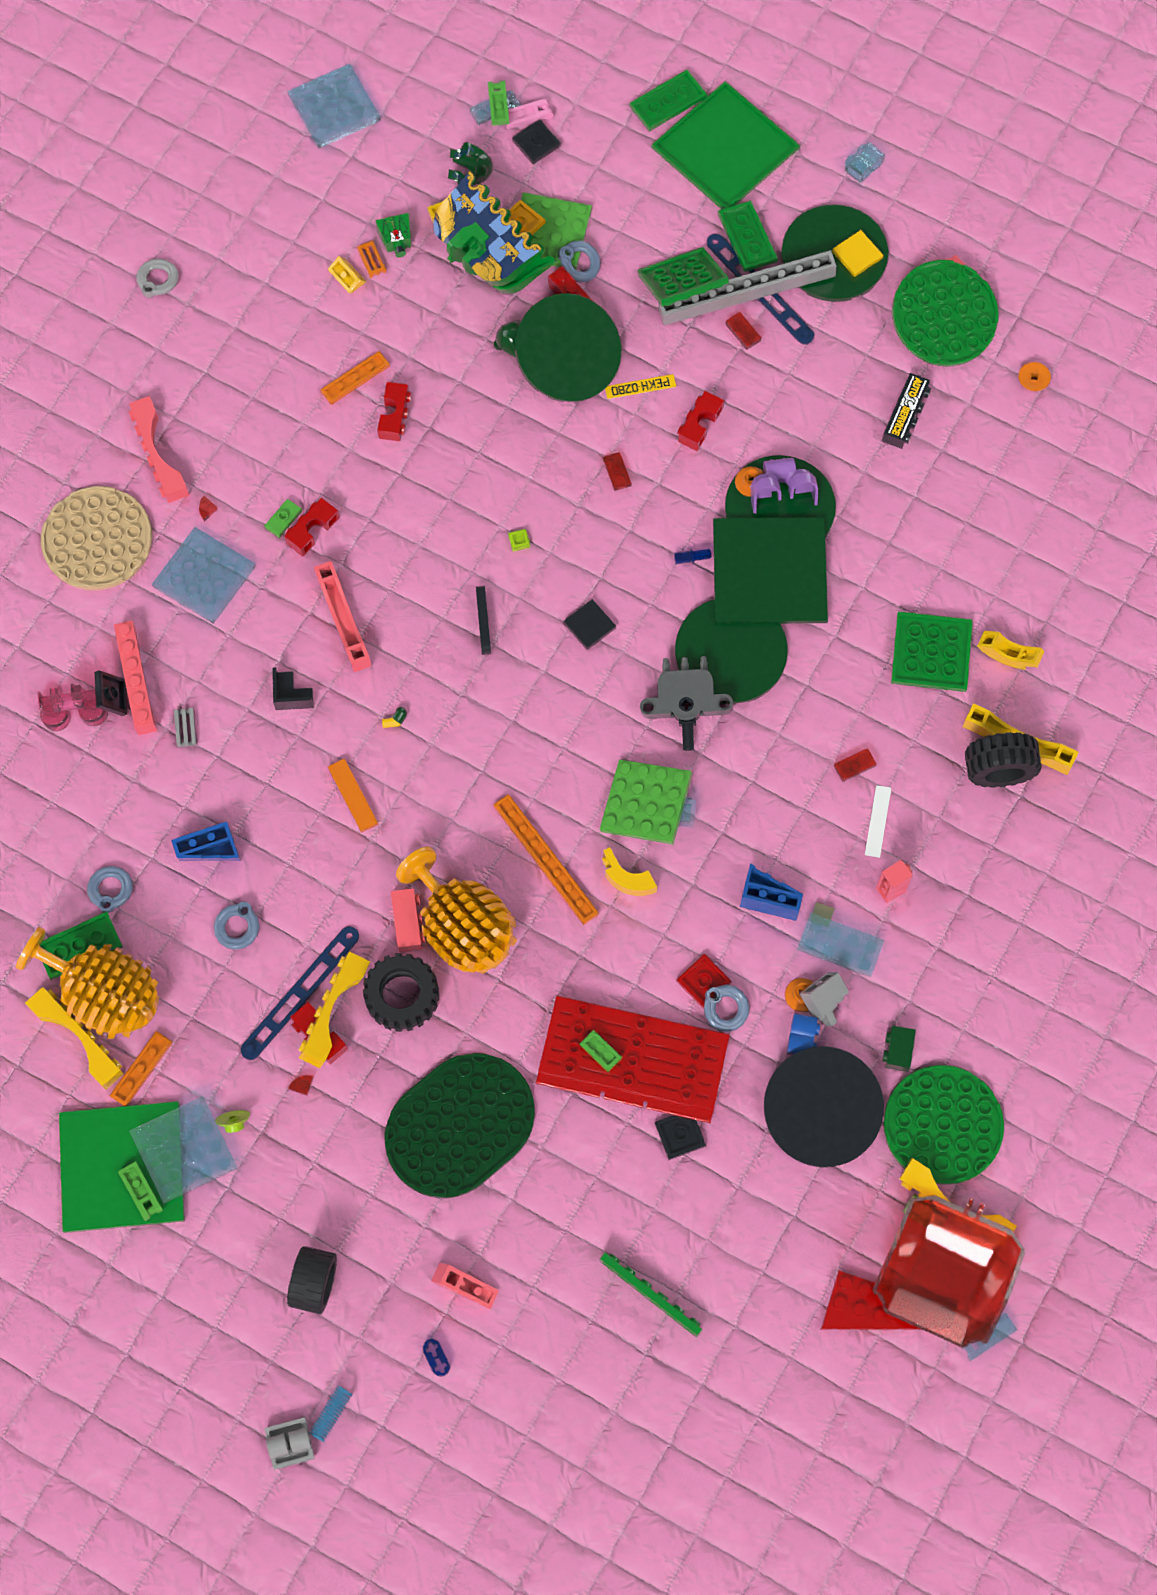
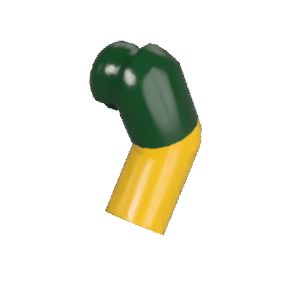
(396, 720)

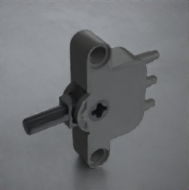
(684, 687)

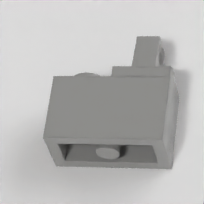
(823, 996)

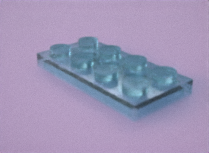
(840, 945)

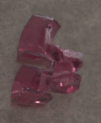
(56, 708)

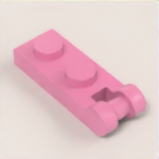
(529, 113)

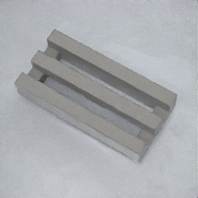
(184, 712)

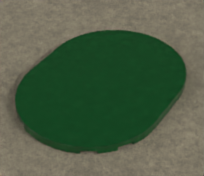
(459, 1125)

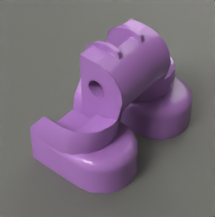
(780, 472)

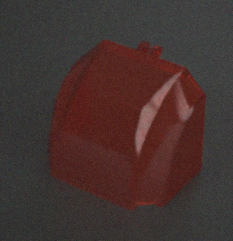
(949, 1270)

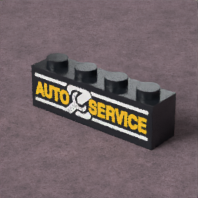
(906, 410)

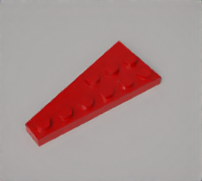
(858, 1308)

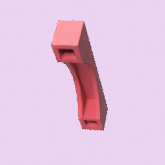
(171, 480)
(342, 616)
(134, 677)

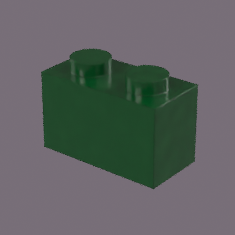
(900, 1048)

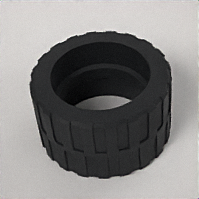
(311, 1280)

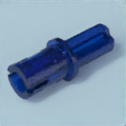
(691, 556)

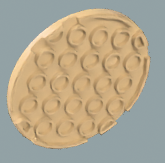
(96, 538)

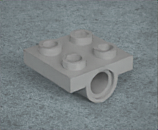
(289, 1443)

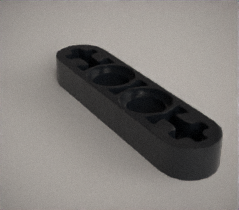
(483, 620)

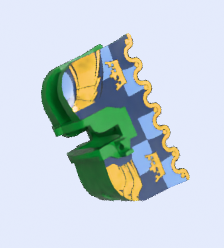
(487, 240)

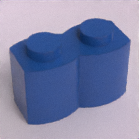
(802, 1033)

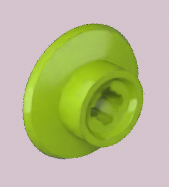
(233, 1120)

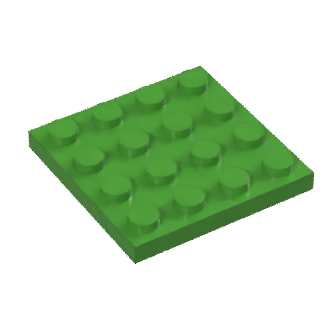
(564, 223)
(646, 801)

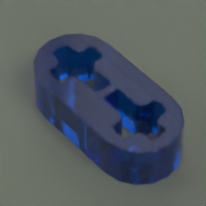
(431, 1359)

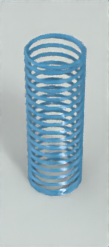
(330, 1410)

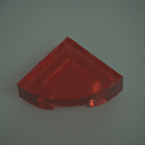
(206, 508)
(301, 1084)

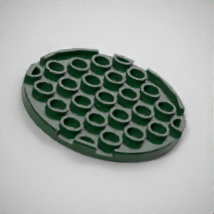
(823, 230)
(568, 348)
(800, 506)
(740, 657)

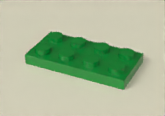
(668, 100)
(747, 236)
(78, 938)

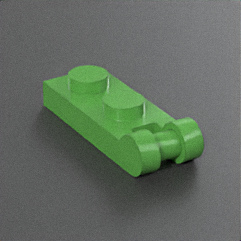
(498, 103)
(140, 1190)

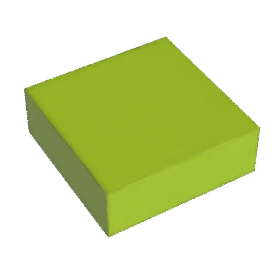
(519, 540)

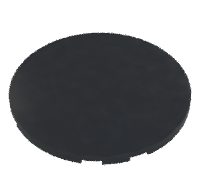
(823, 1106)

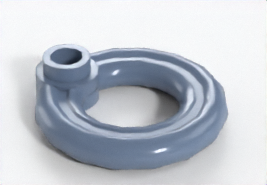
(588, 249)
(98, 877)
(234, 910)
(710, 1005)

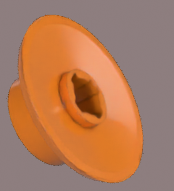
(1034, 370)
(742, 482)
(792, 994)

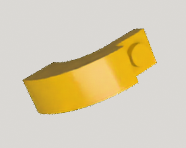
(1008, 652)
(628, 883)

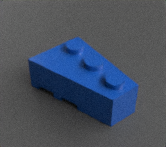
(207, 845)
(770, 896)

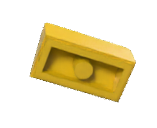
(346, 274)

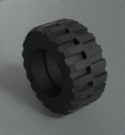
(1003, 759)
(397, 967)

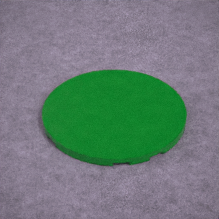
(945, 313)
(944, 1122)

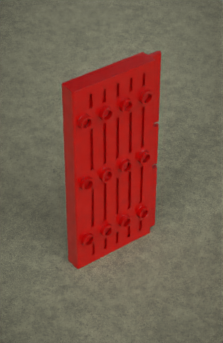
(661, 1060)

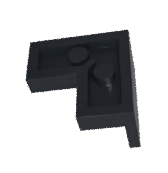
(285, 695)

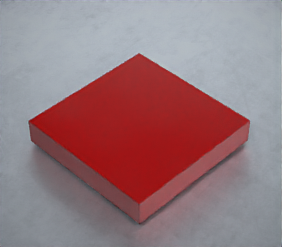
(701, 977)

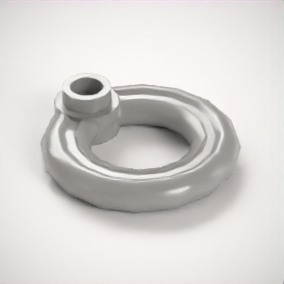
(146, 285)

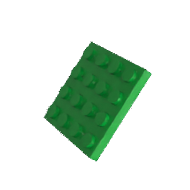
(683, 276)
(931, 651)

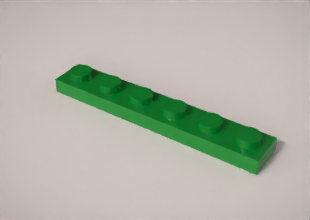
(657, 1299)

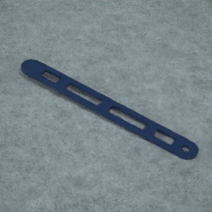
(803, 334)
(251, 1047)

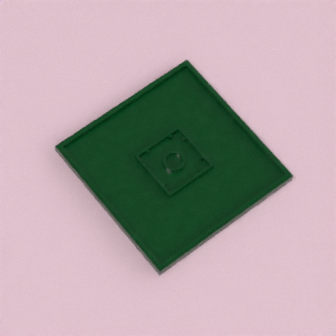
(770, 570)

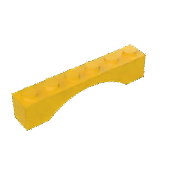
(1052, 754)
(318, 1043)
(101, 1067)
(920, 1179)

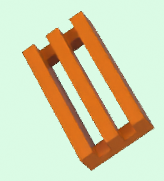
(376, 271)

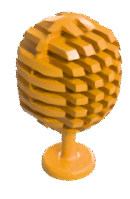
(463, 918)
(100, 987)

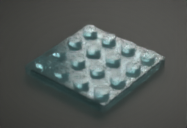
(334, 106)
(204, 575)
(183, 1149)

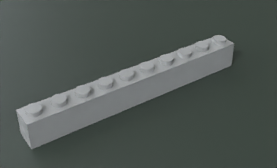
(752, 287)

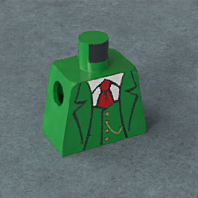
(395, 233)

